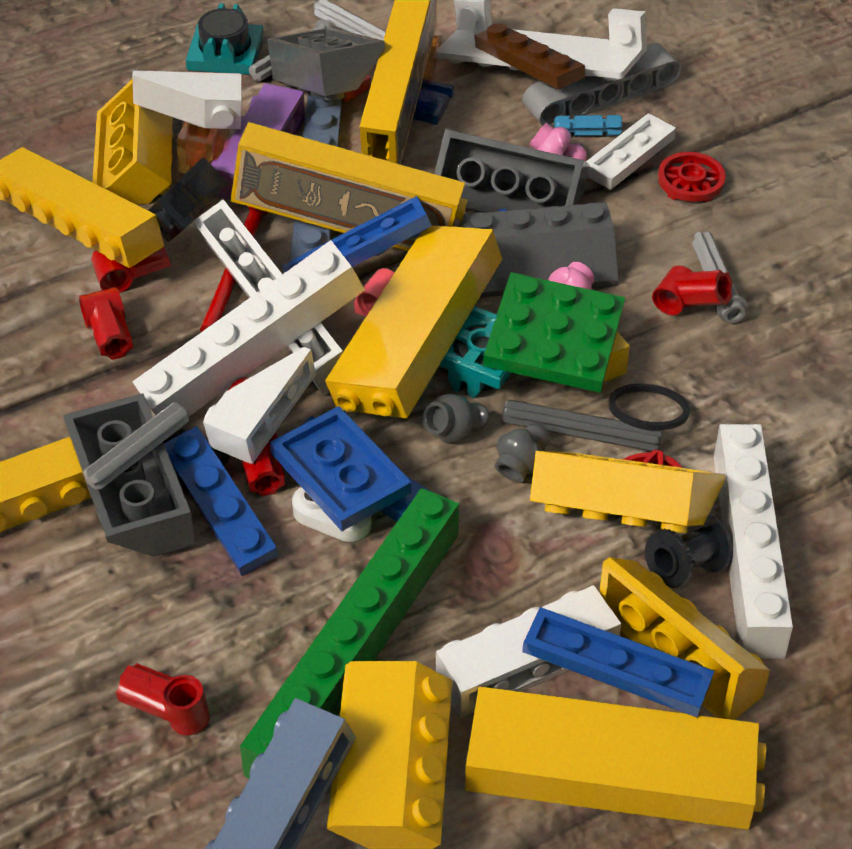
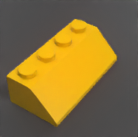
(132, 149)
(624, 488)
(666, 622)
(396, 769)

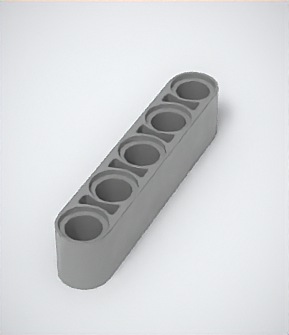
(651, 72)

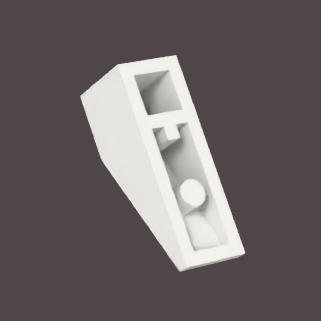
(193, 97)
(256, 407)

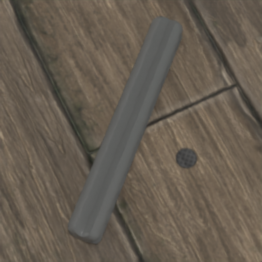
(581, 425)

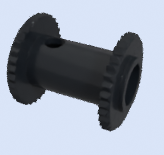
(676, 555)

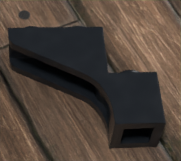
(187, 198)

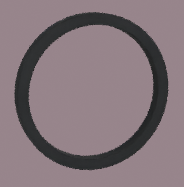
(646, 424)

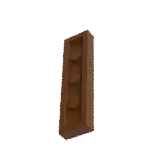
(529, 56)

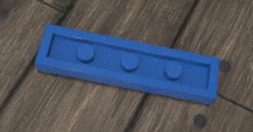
(377, 234)
(220, 501)
(618, 661)

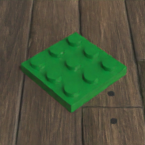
(554, 332)

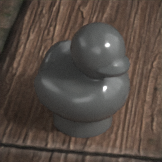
(453, 417)
(518, 451)

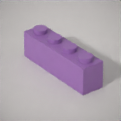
(273, 108)

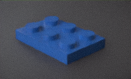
(340, 468)

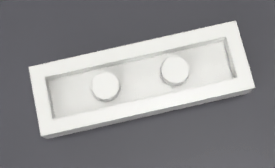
(630, 150)

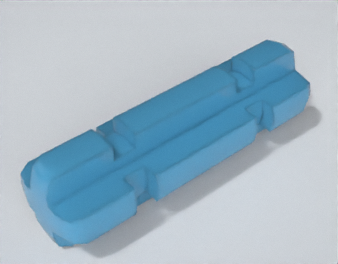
(591, 125)

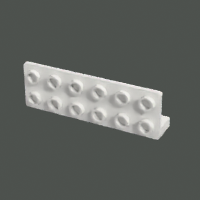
(601, 57)

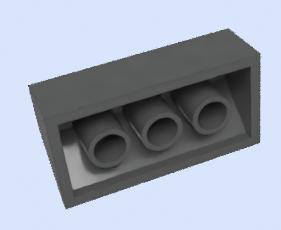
(323, 60)
(509, 174)
(550, 238)
(144, 503)

